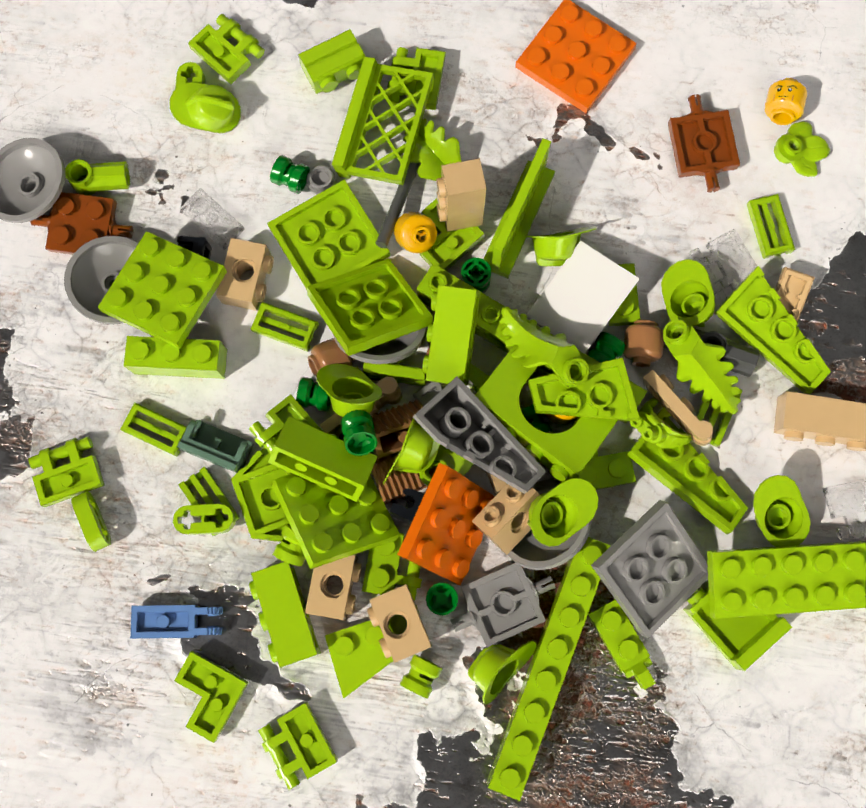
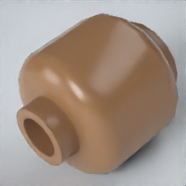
(643, 343)
(326, 354)

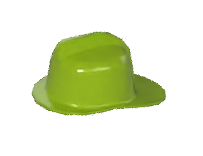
(205, 107)
(557, 247)
(688, 292)
(348, 388)
(417, 451)
(562, 511)
(781, 511)
(497, 666)

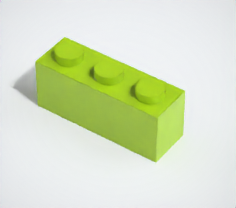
(451, 334)
(194, 359)
(321, 459)
(284, 614)

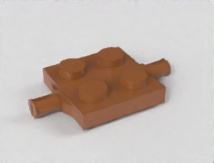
(703, 143)
(78, 220)

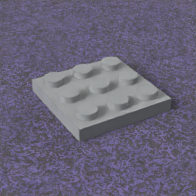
(652, 568)

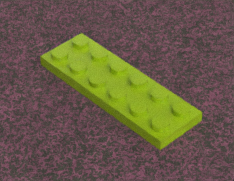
(786, 579)

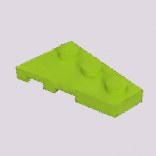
(603, 394)
(358, 652)

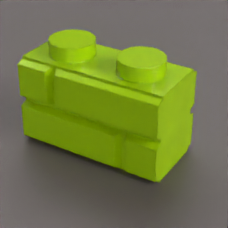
(332, 62)

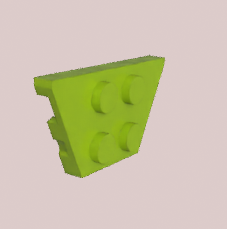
(258, 499)

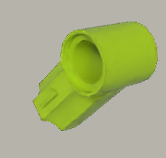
(100, 176)

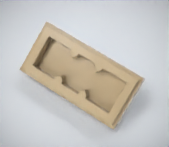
(793, 290)

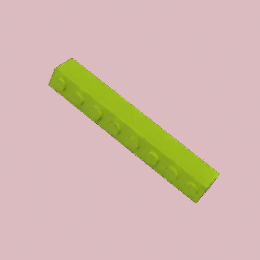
(546, 673)

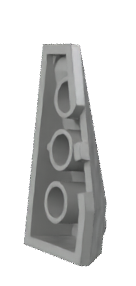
(470, 430)

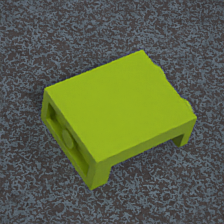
(737, 638)

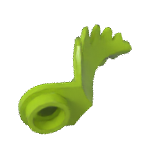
(433, 150)
(542, 348)
(702, 365)

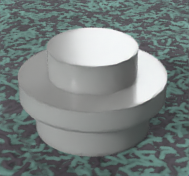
(320, 179)

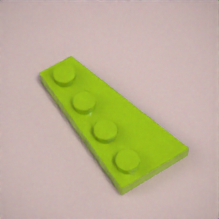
(766, 325)
(690, 478)

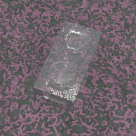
(212, 218)

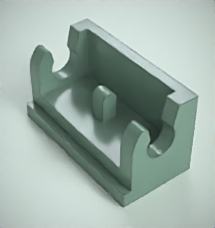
(215, 445)

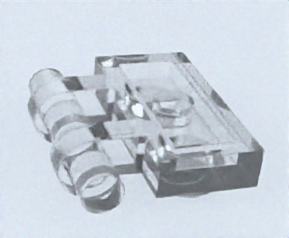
(732, 260)
(846, 501)

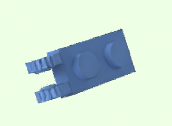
(171, 621)

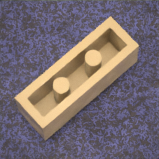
(461, 194)
(821, 419)

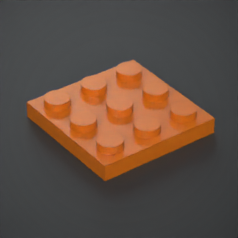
(575, 55)
(442, 529)

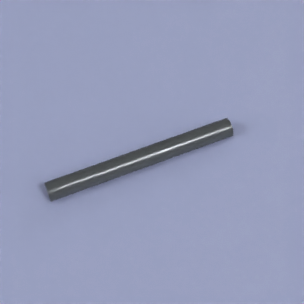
(396, 207)

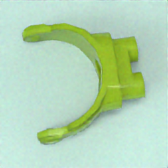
(655, 430)

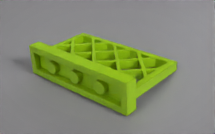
(358, 121)
(520, 213)

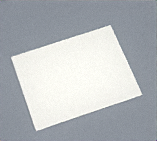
(583, 296)

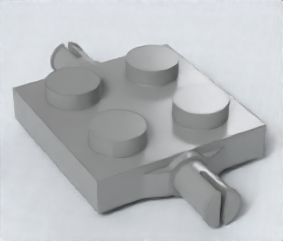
(503, 604)

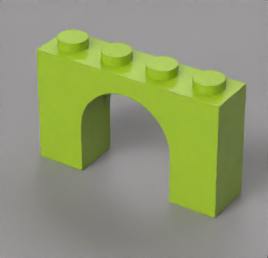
(562, 452)

